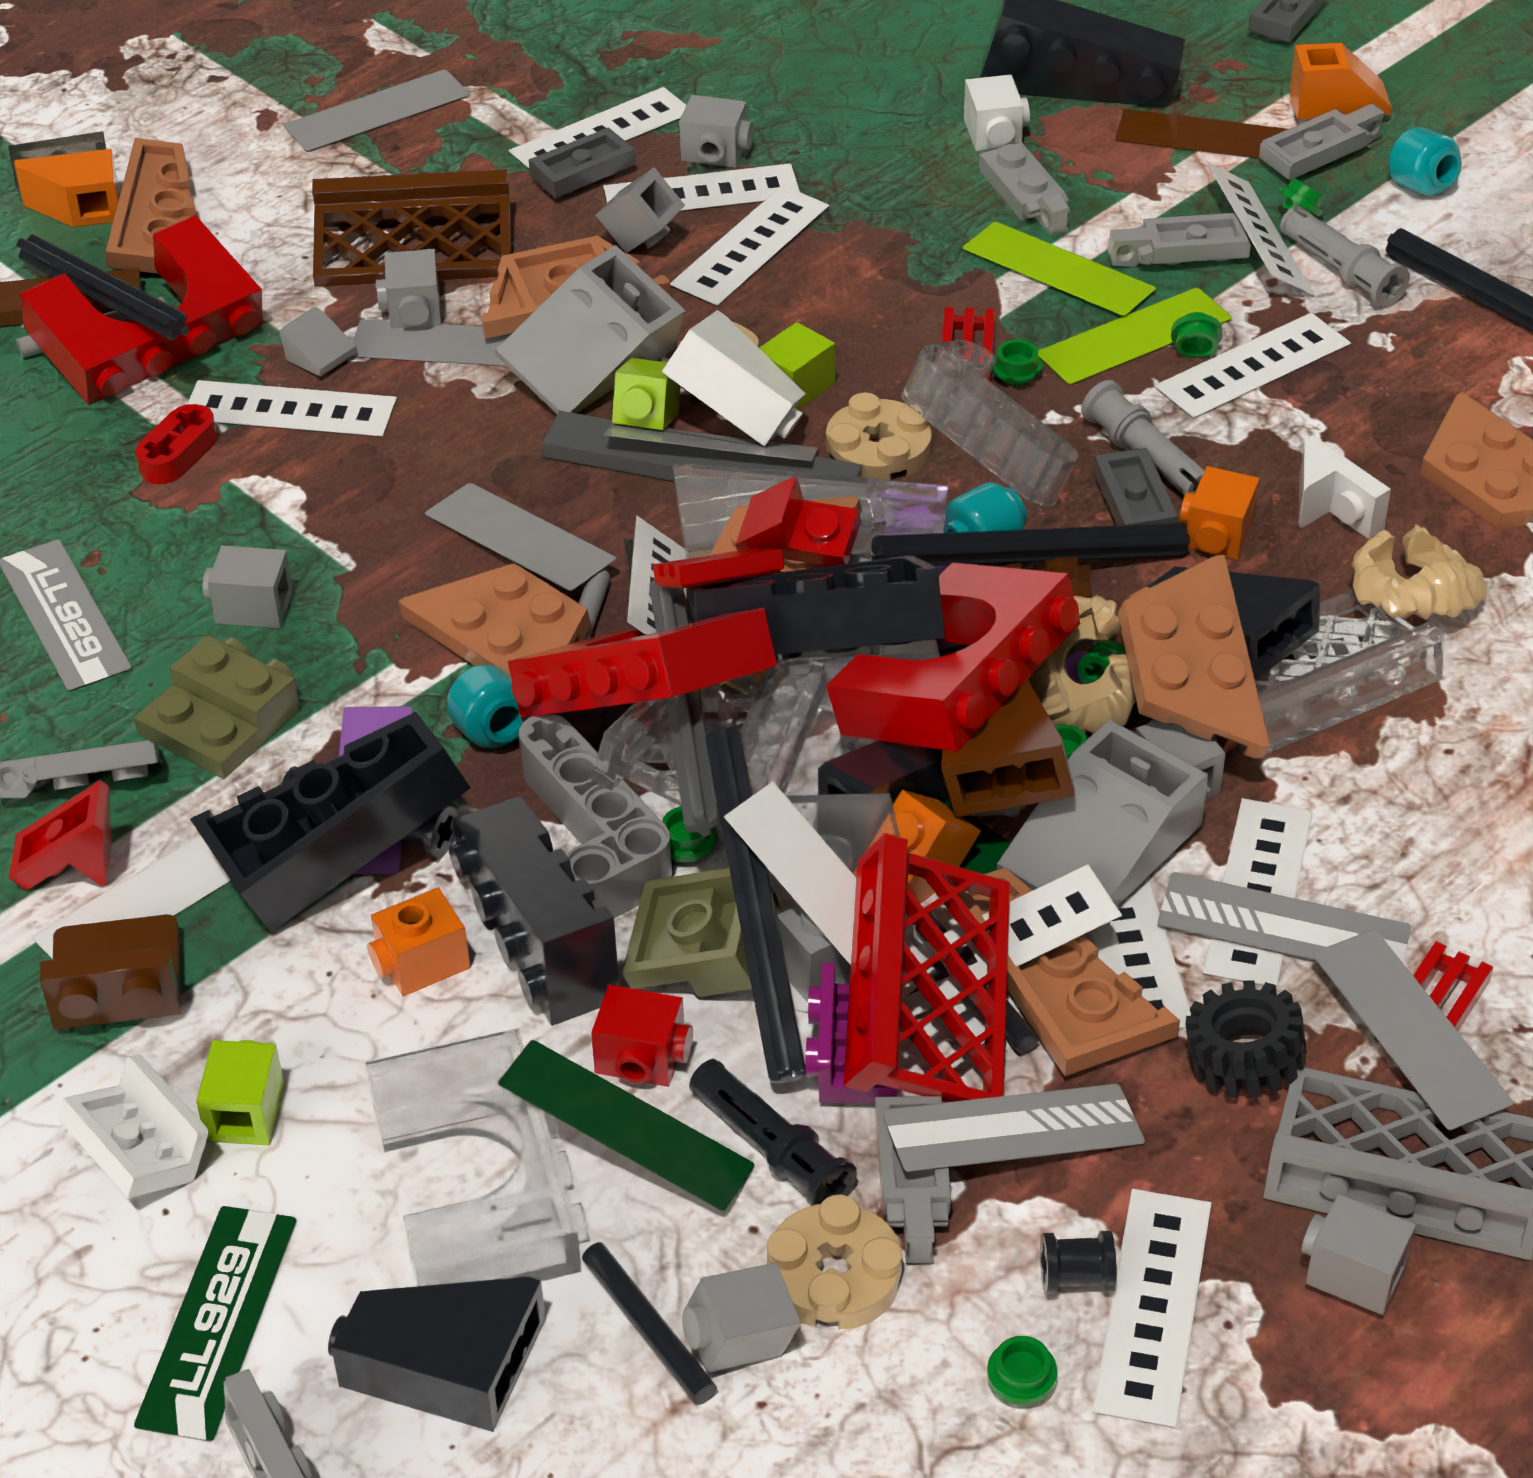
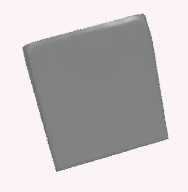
(315, 342)

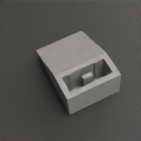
(591, 330)
(1124, 820)

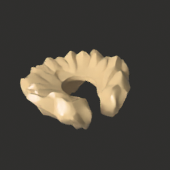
(1441, 587)
(1093, 703)

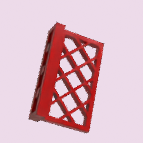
(878, 977)

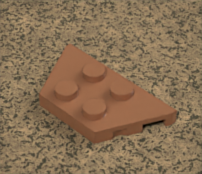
(534, 275)
(1483, 464)
(497, 616)
(1193, 657)

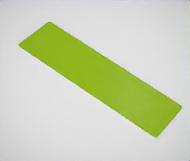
(1059, 268)
(1126, 336)

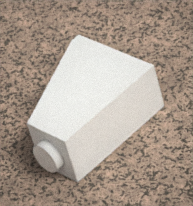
(736, 379)

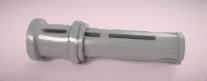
(1358, 264)
(1132, 428)

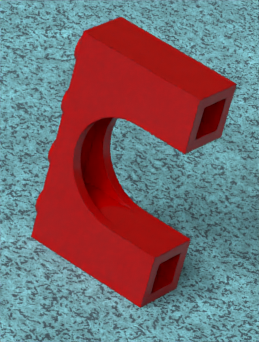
(108, 354)
(642, 667)
(940, 702)

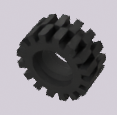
(1246, 1063)

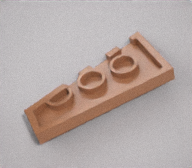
(150, 200)
(1076, 1000)

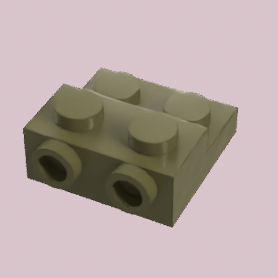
(220, 705)
(689, 933)

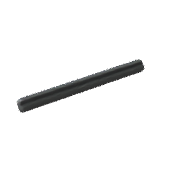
(687, 727)

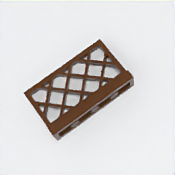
(410, 201)

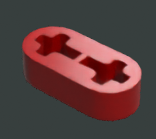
(176, 444)

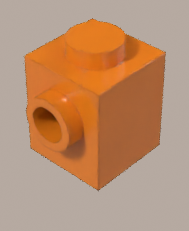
(1220, 512)
(418, 942)

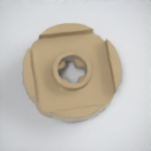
(902, 435)
(842, 1231)

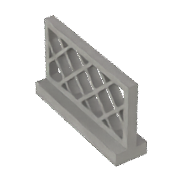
(1443, 1204)

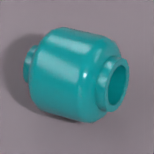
(1425, 161)
(985, 509)
(485, 706)

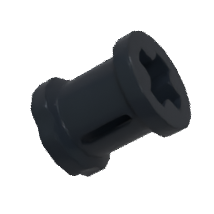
(1078, 1262)

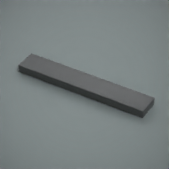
(582, 441)

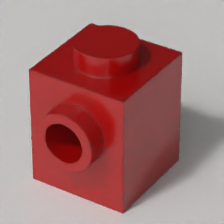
(640, 1035)

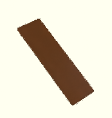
(1193, 133)

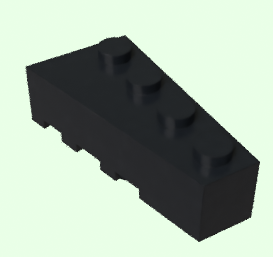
(1081, 54)
(834, 605)
(331, 818)
(537, 908)

